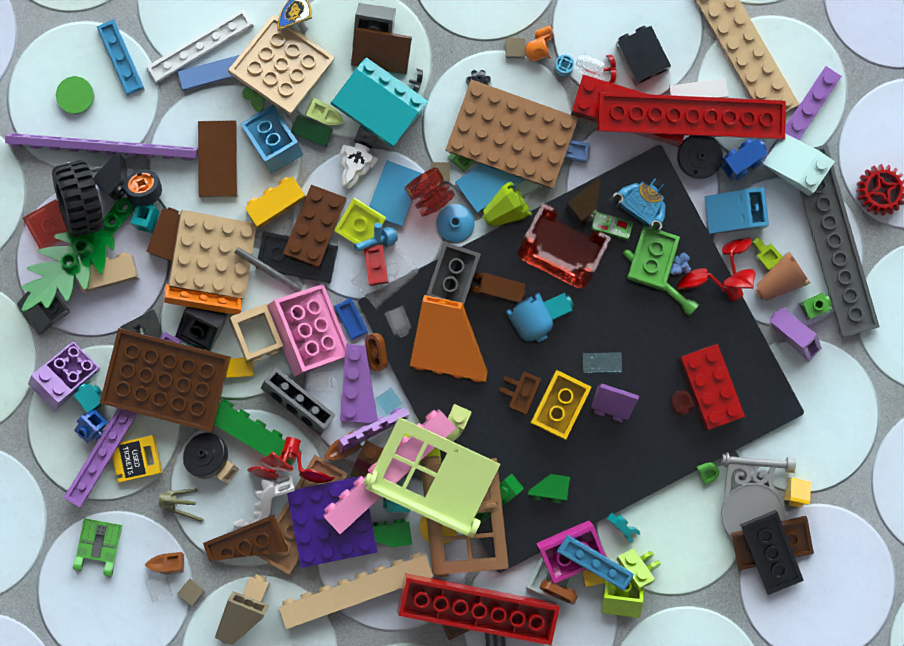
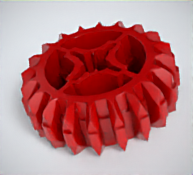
(884, 197)

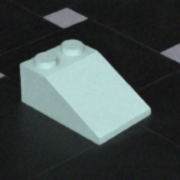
(798, 164)

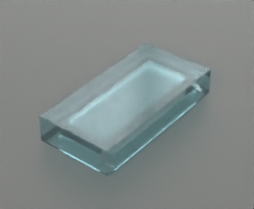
(602, 362)

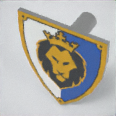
(295, 13)

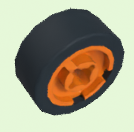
(143, 187)

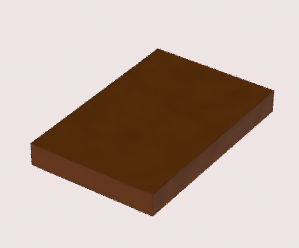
(383, 48)

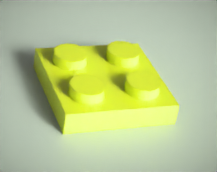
(359, 222)

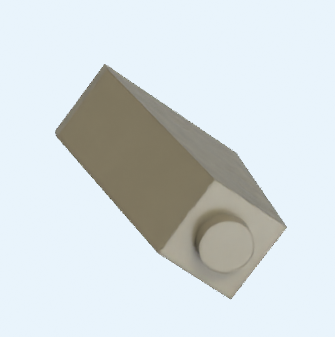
(239, 617)

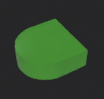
(708, 472)

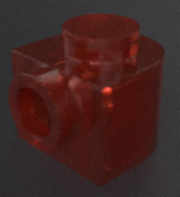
(682, 402)

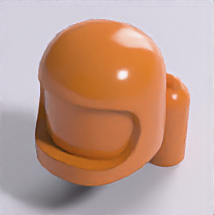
(538, 49)

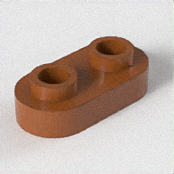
(376, 352)
(565, 594)

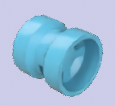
(564, 69)

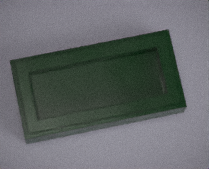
(311, 131)

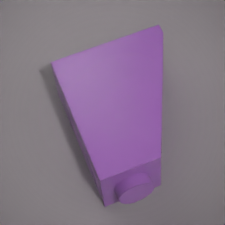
(796, 333)

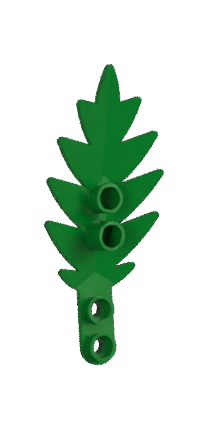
(74, 259)

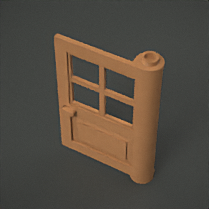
(436, 540)

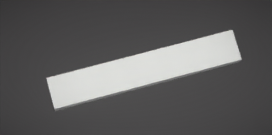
(200, 46)

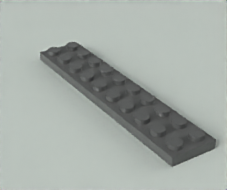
(839, 256)

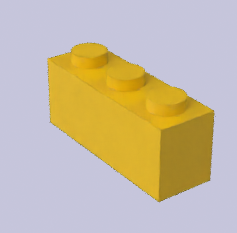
(275, 201)

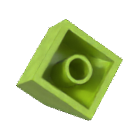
(621, 602)

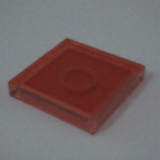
(45, 224)

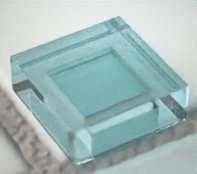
(389, 400)

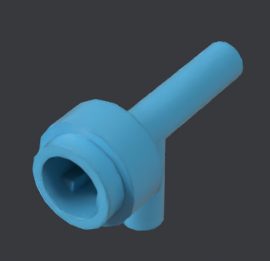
(386, 236)

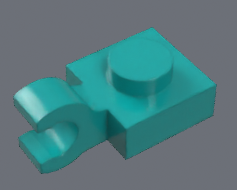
(621, 524)

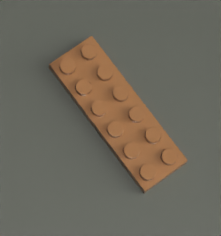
(287, 560)

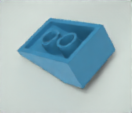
(272, 139)

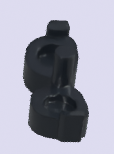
(419, 80)

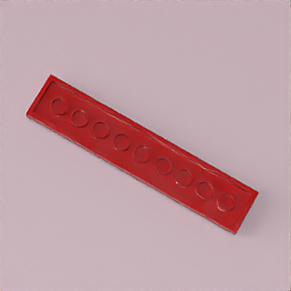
(691, 115)

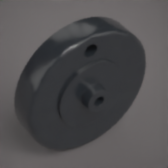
(699, 156)
(205, 455)

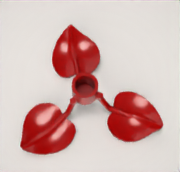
(733, 285)
(288, 452)

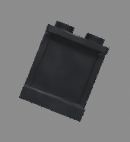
(643, 54)

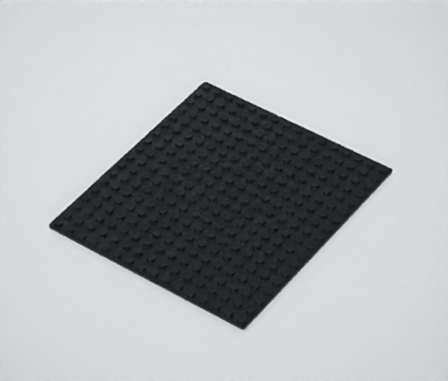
(606, 459)

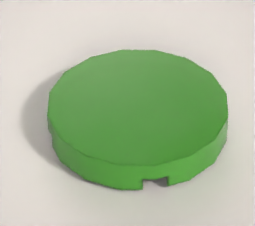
(75, 95)

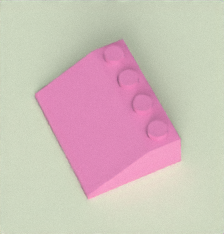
(308, 329)

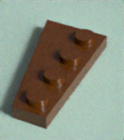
(251, 540)

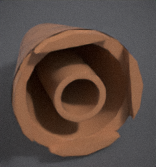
(782, 278)

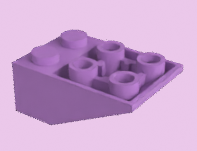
(63, 375)

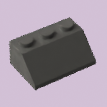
(453, 273)

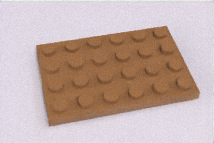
(511, 134)

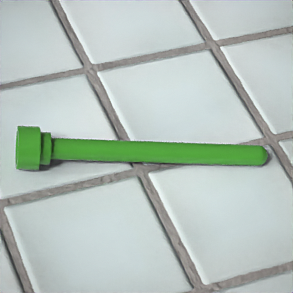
(688, 305)

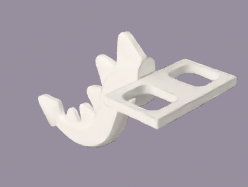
(269, 491)

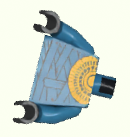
(643, 203)

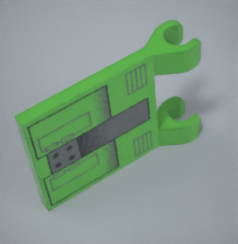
(98, 542)

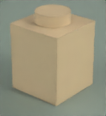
(256, 587)

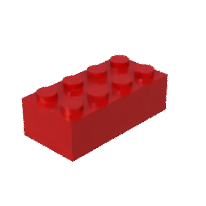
(711, 387)

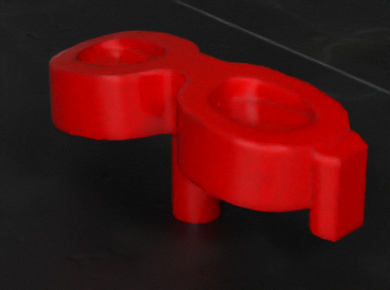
(612, 68)

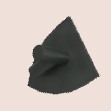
(145, 324)

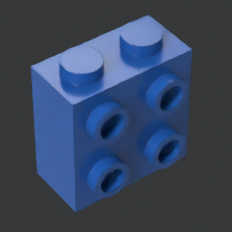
(750, 155)

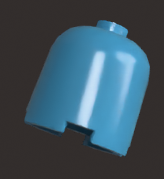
(531, 319)

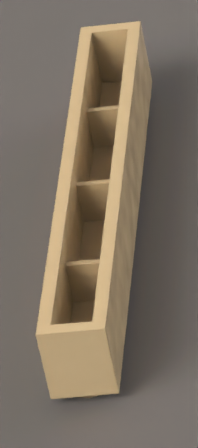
(352, 592)

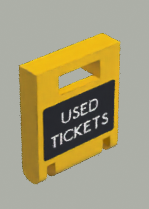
(131, 459)

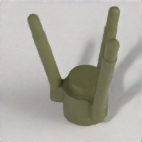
(168, 501)

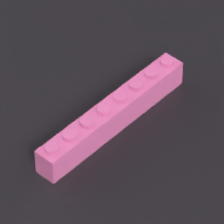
(358, 499)

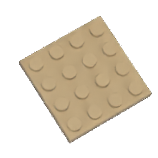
(281, 65)
(206, 255)

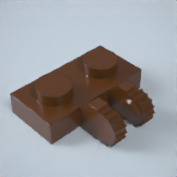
(524, 392)

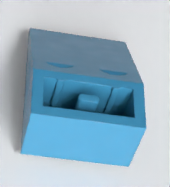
(737, 211)

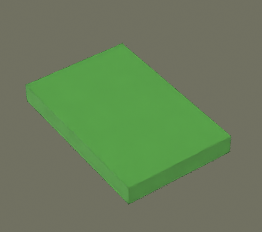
(653, 258)

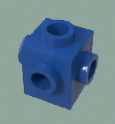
(90, 426)

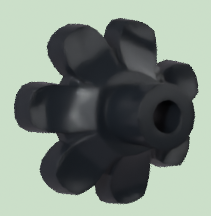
(481, 75)

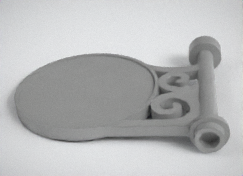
(751, 498)

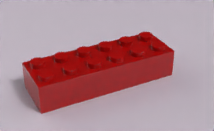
(587, 105)

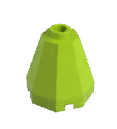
(506, 207)

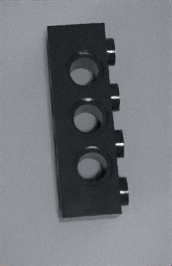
(297, 401)

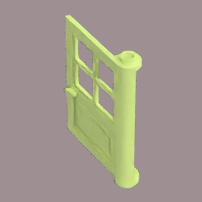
(455, 489)

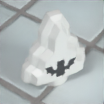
(356, 163)

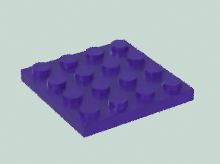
(316, 537)

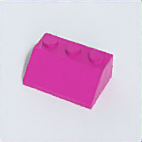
(559, 565)

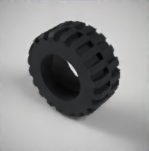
(77, 198)

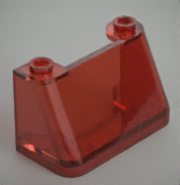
(562, 248)

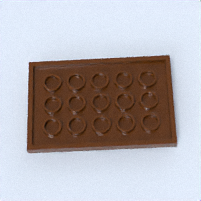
(165, 380)

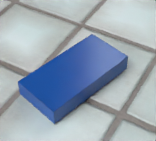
(351, 319)

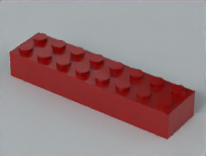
(478, 609)

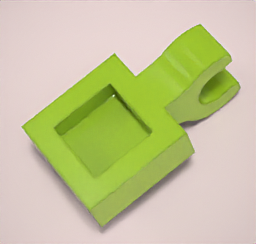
(767, 255)

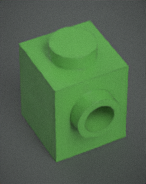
(815, 306)

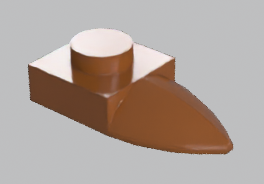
(334, 454)
(167, 563)

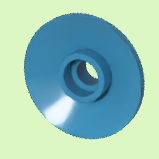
(452, 232)

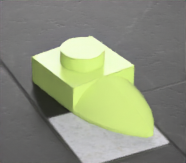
(323, 113)
(459, 418)

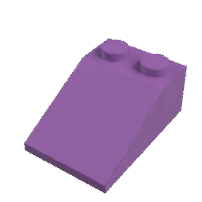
(613, 402)

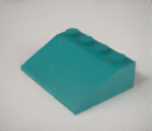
(379, 102)

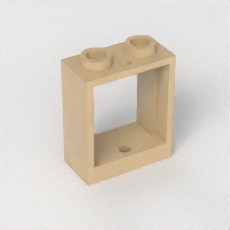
(247, 316)

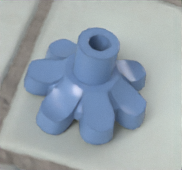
(680, 264)

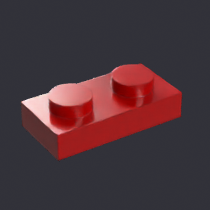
(376, 265)

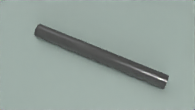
(267, 269)

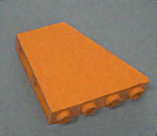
(447, 341)

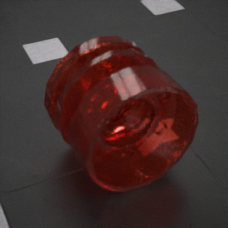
(430, 193)

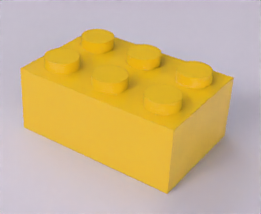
(560, 405)

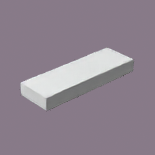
(705, 88)

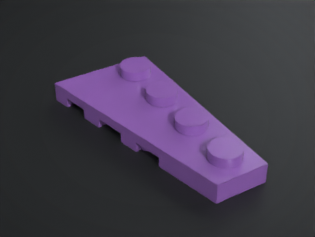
(357, 389)
(366, 432)

